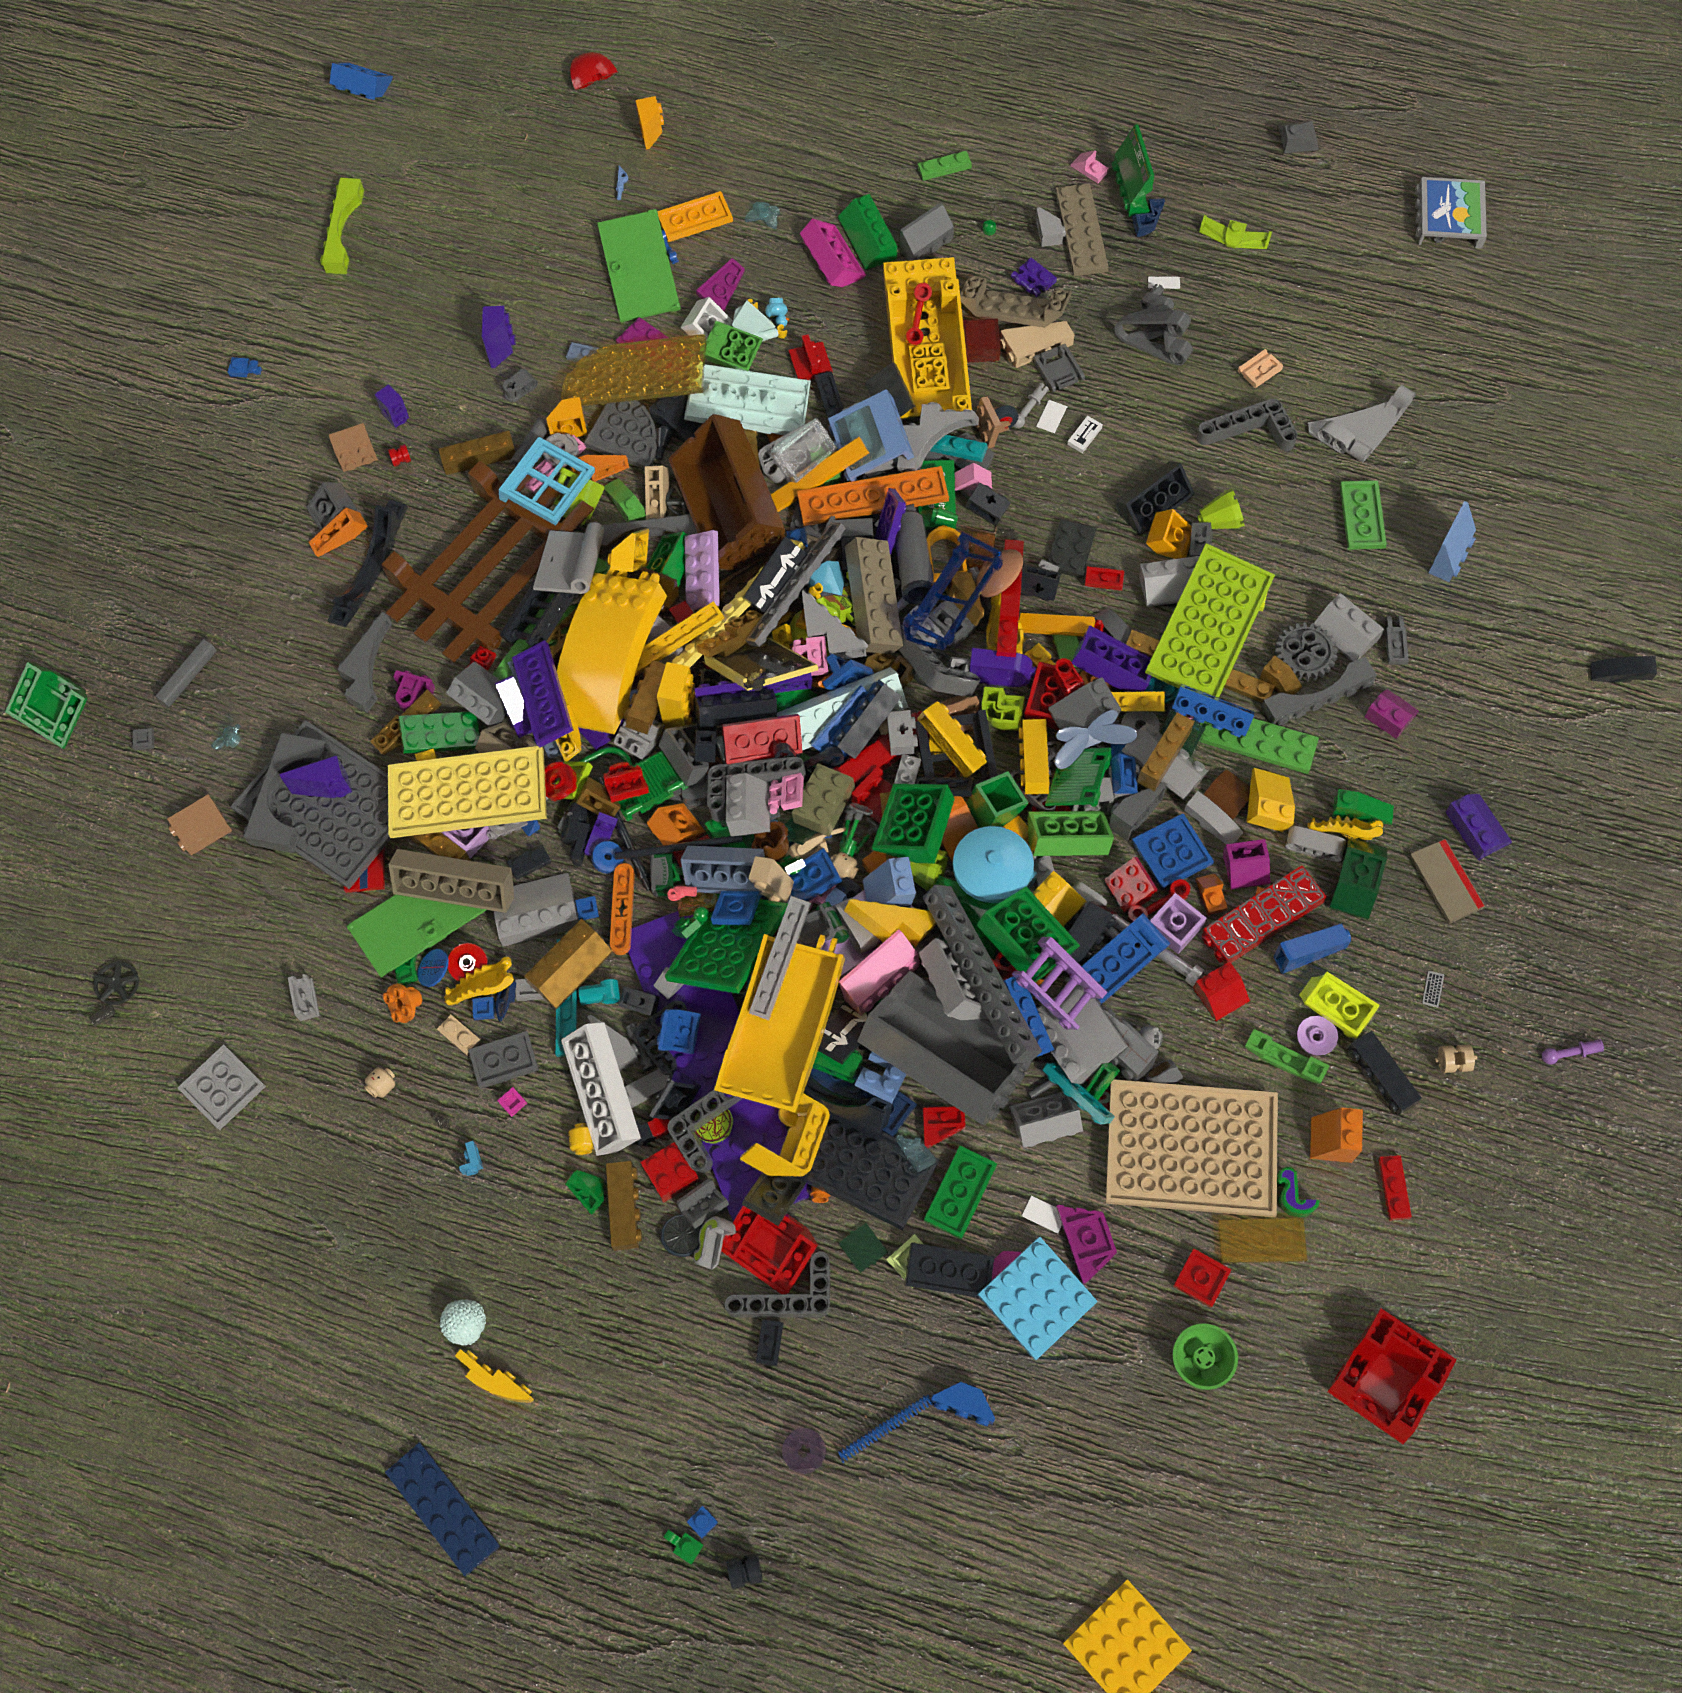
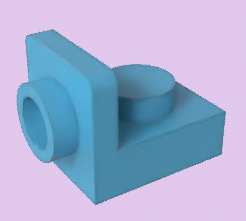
(472, 1155)

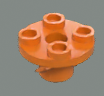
(402, 1002)

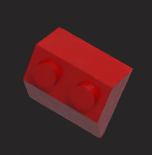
(1222, 991)

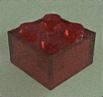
(982, 340)

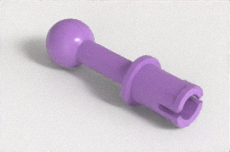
(1551, 1056)

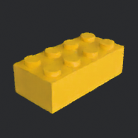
(676, 696)

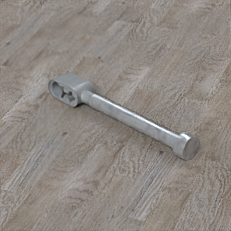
(1192, 973)

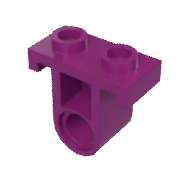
(411, 688)

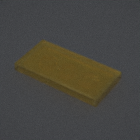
(1262, 1240)

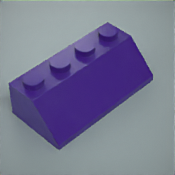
(1112, 661)

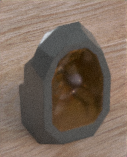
(1165, 1073)

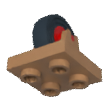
(994, 420)

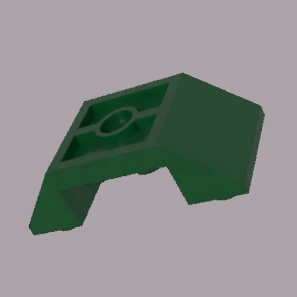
(1359, 878)

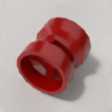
(399, 455)

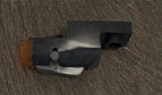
(575, 831)

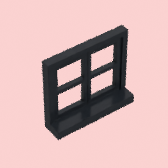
(982, 741)

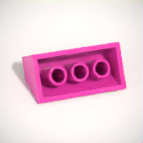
(831, 253)

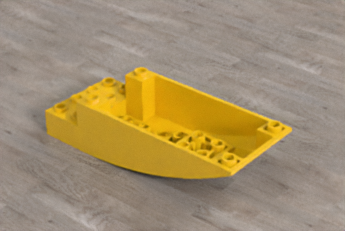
(938, 365)

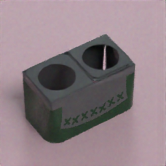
(661, 873)

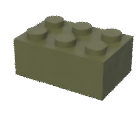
(823, 800)

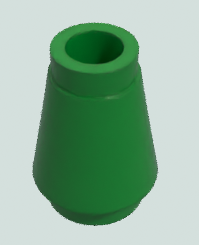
(943, 517)

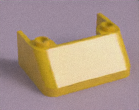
(800, 1143)

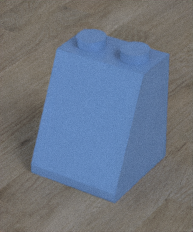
(891, 883)

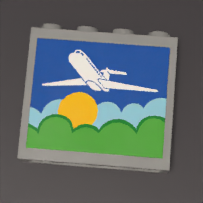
(1451, 209)

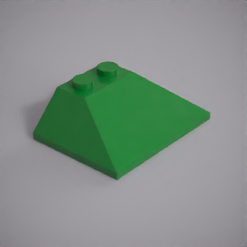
(47, 703)

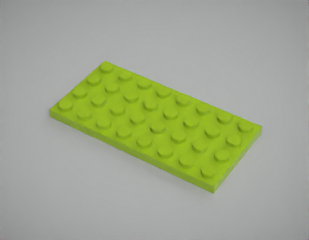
(1210, 622)

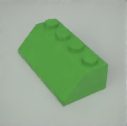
(1069, 833)

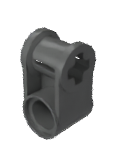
(521, 384)

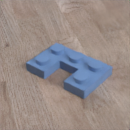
(881, 1086)

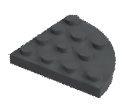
(625, 430)

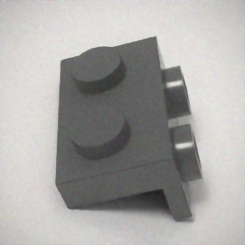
(701, 1203)

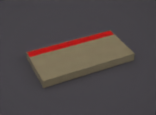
(1447, 881)

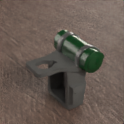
(823, 922)

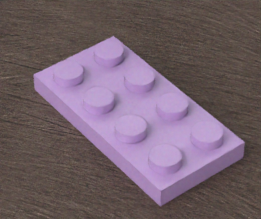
(702, 569)

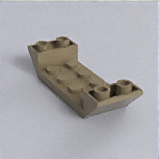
(1012, 307)

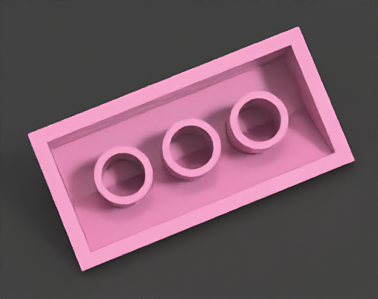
(879, 973)

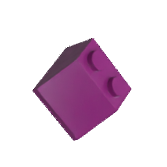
(1391, 713)

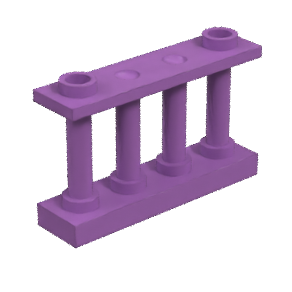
(1077, 974)

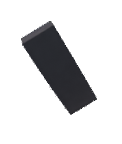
(1624, 669)

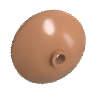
(1005, 576)

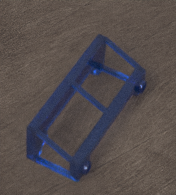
(913, 622)

